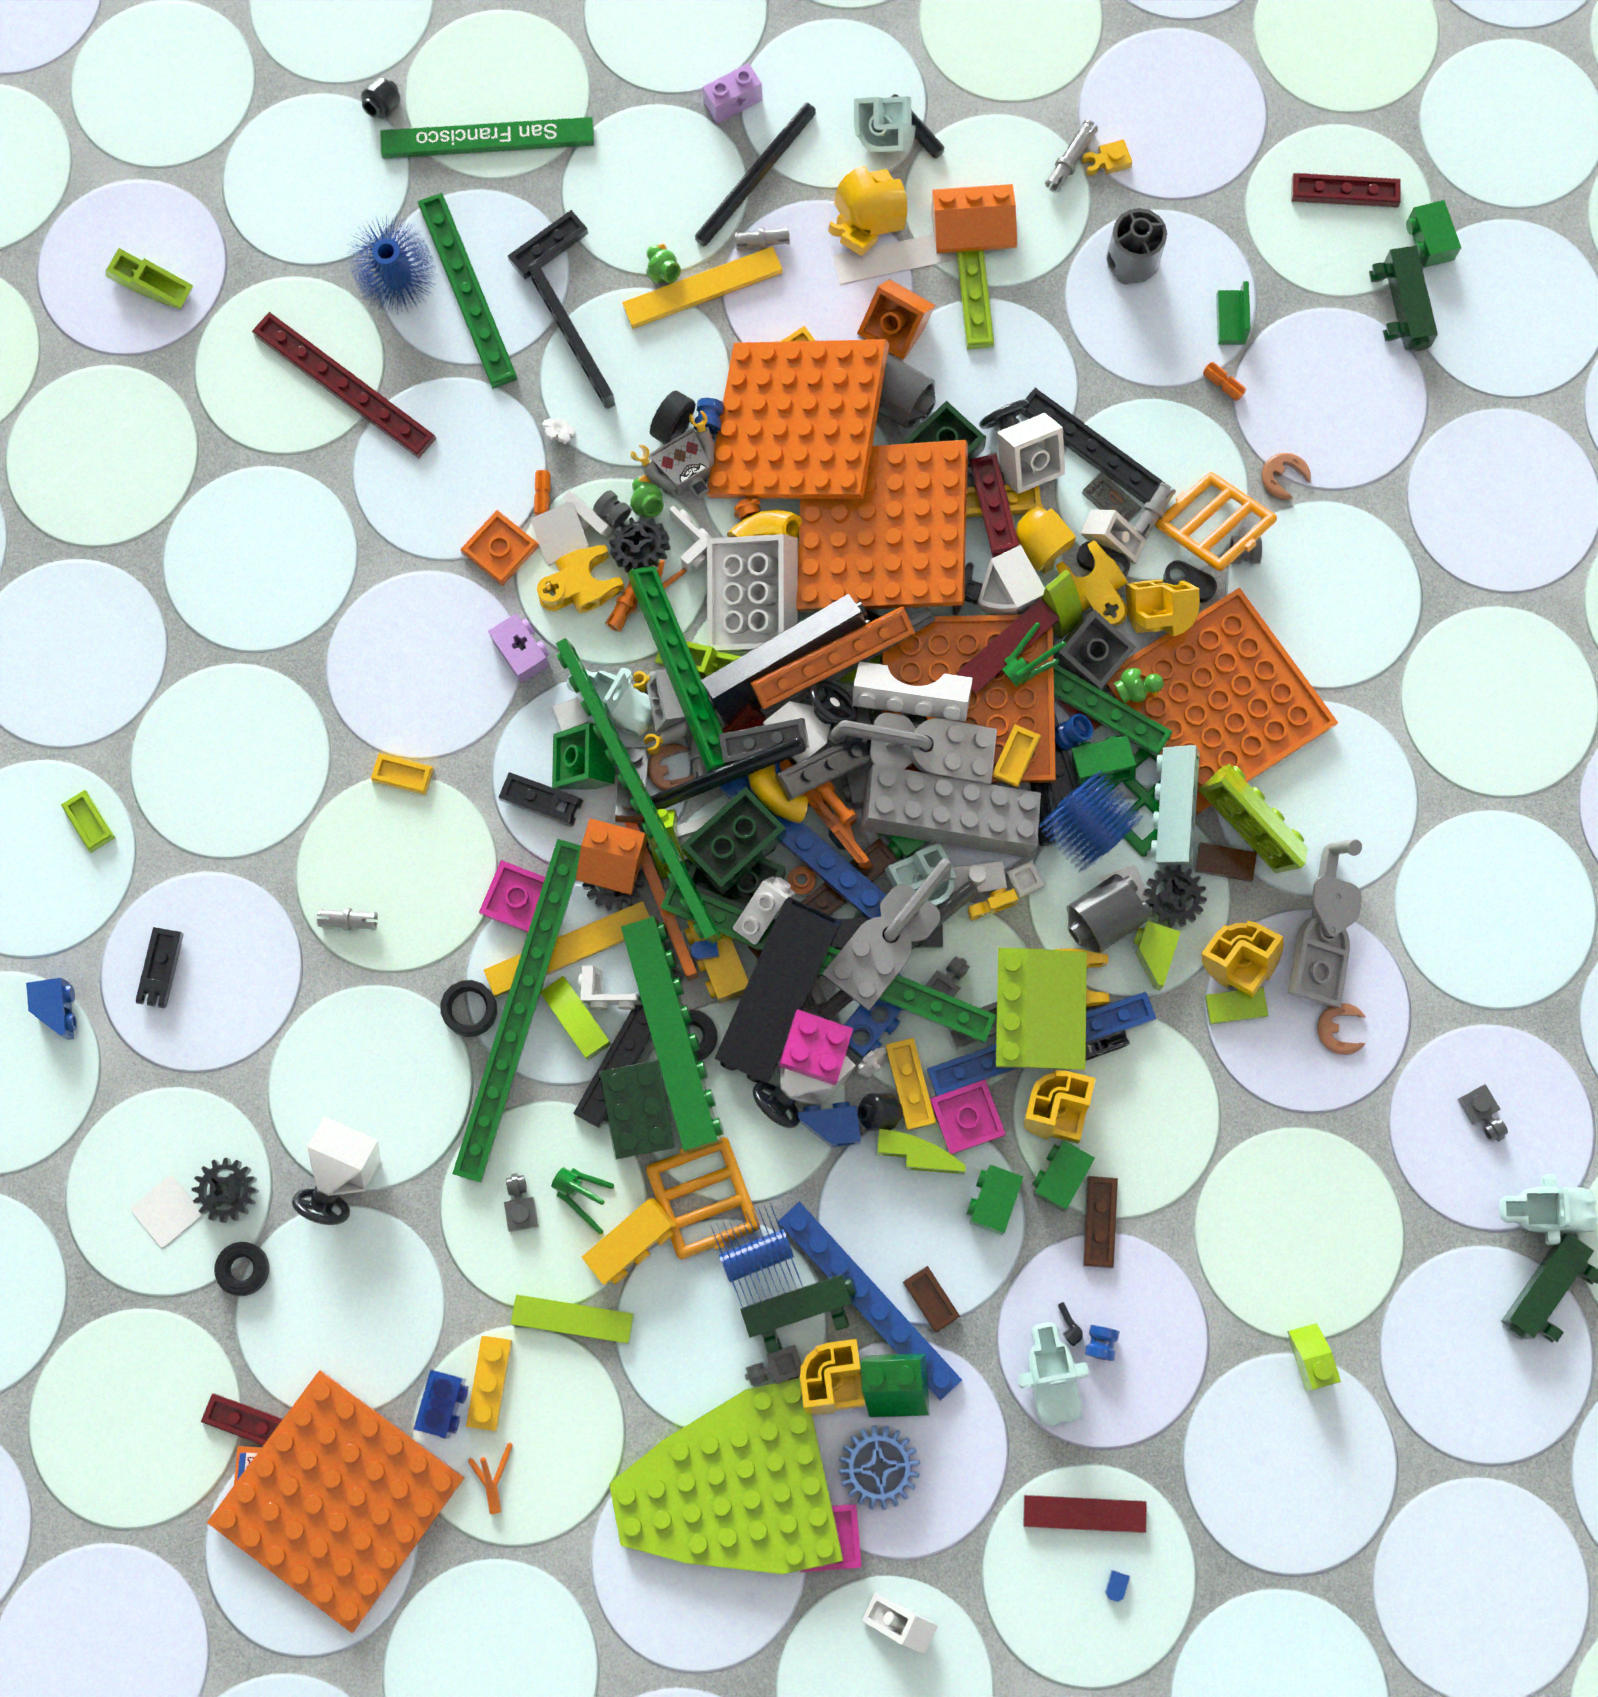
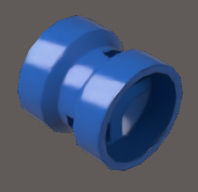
(713, 409)
(1073, 732)
(1099, 1349)

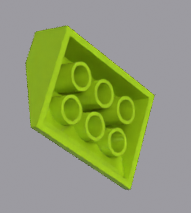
(1254, 820)
(1041, 1009)

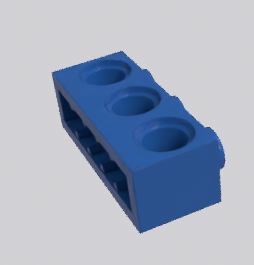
(862, 1021)

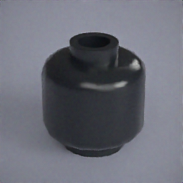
(380, 98)
(880, 1111)

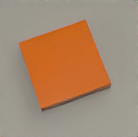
(499, 547)

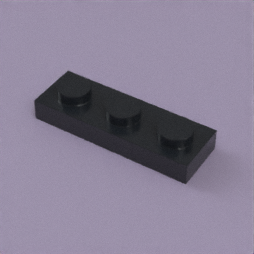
(548, 243)

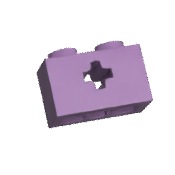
(732, 93)
(512, 633)

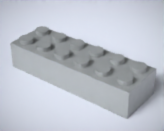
(950, 811)

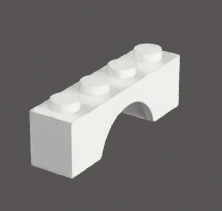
(943, 699)

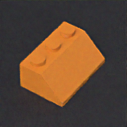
(974, 218)

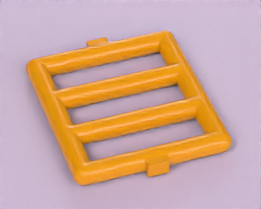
(1201, 550)
(740, 1199)

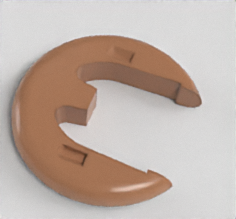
(1275, 466)
(657, 772)
(1326, 1027)

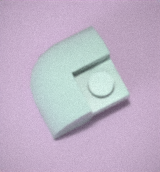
(884, 123)
(917, 868)

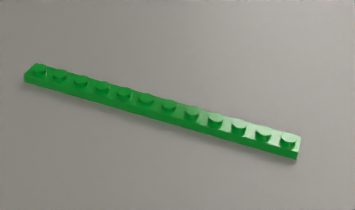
(641, 799)
(901, 993)
(518, 1012)

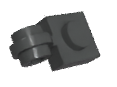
(957, 969)
(1480, 1106)
(520, 1212)
(783, 1365)

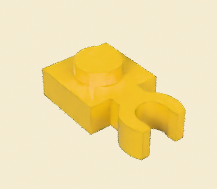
(1110, 156)
(853, 238)
(998, 901)

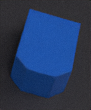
(704, 950)
(1116, 1586)

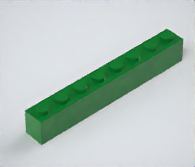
(671, 1034)

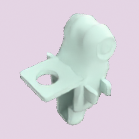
(623, 703)
(1551, 1209)
(1053, 1377)

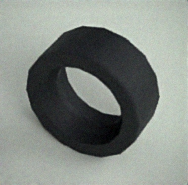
(672, 417)
(468, 986)

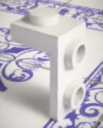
(696, 555)
(763, 908)
(591, 992)

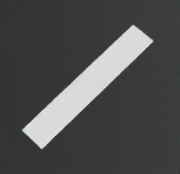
(891, 259)

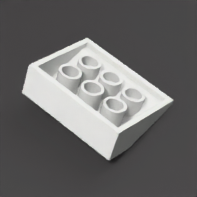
(750, 590)

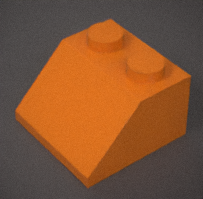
(897, 317)
(611, 856)

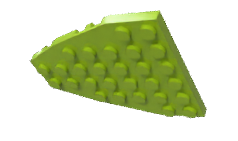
(734, 1489)

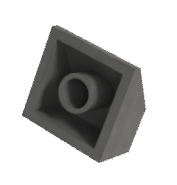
(1094, 650)

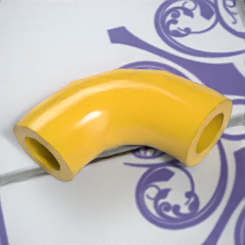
(768, 523)
(772, 797)

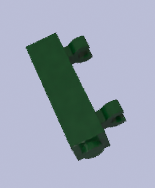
(1410, 298)
(1547, 1287)
(798, 1305)

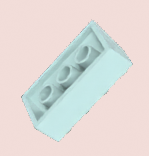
(1177, 805)

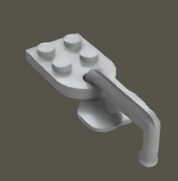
(955, 747)
(1322, 940)
(872, 963)

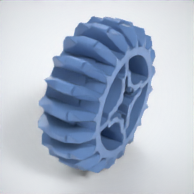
(853, 1470)

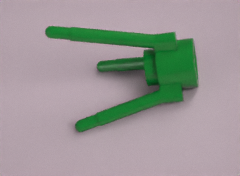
(1019, 670)
(568, 1183)

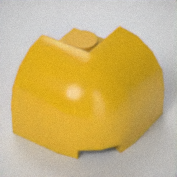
(872, 201)
(1043, 537)
(1162, 606)
(1243, 956)
(1059, 1105)
(832, 1378)

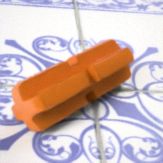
(1229, 384)
(542, 491)

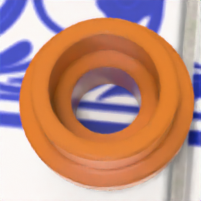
(801, 889)

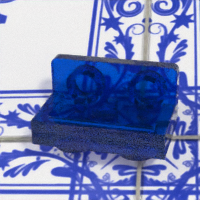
(440, 1404)

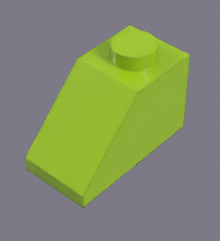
(1156, 951)
(1313, 1357)

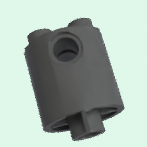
(1136, 245)
(906, 393)
(1107, 913)

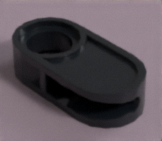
(1087, 562)
(1200, 579)
(1106, 1044)

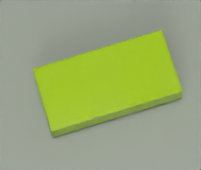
(88, 821)
(1235, 1006)

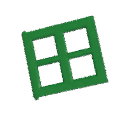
(1145, 798)

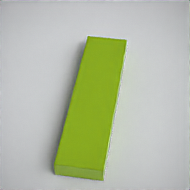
(975, 299)
(572, 1319)

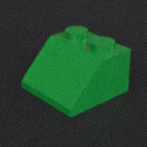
(580, 760)
(895, 1385)

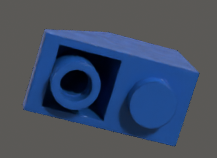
(52, 1005)
(833, 1126)

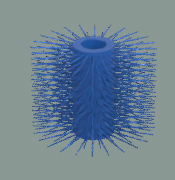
(392, 264)
(1090, 821)
(756, 1255)

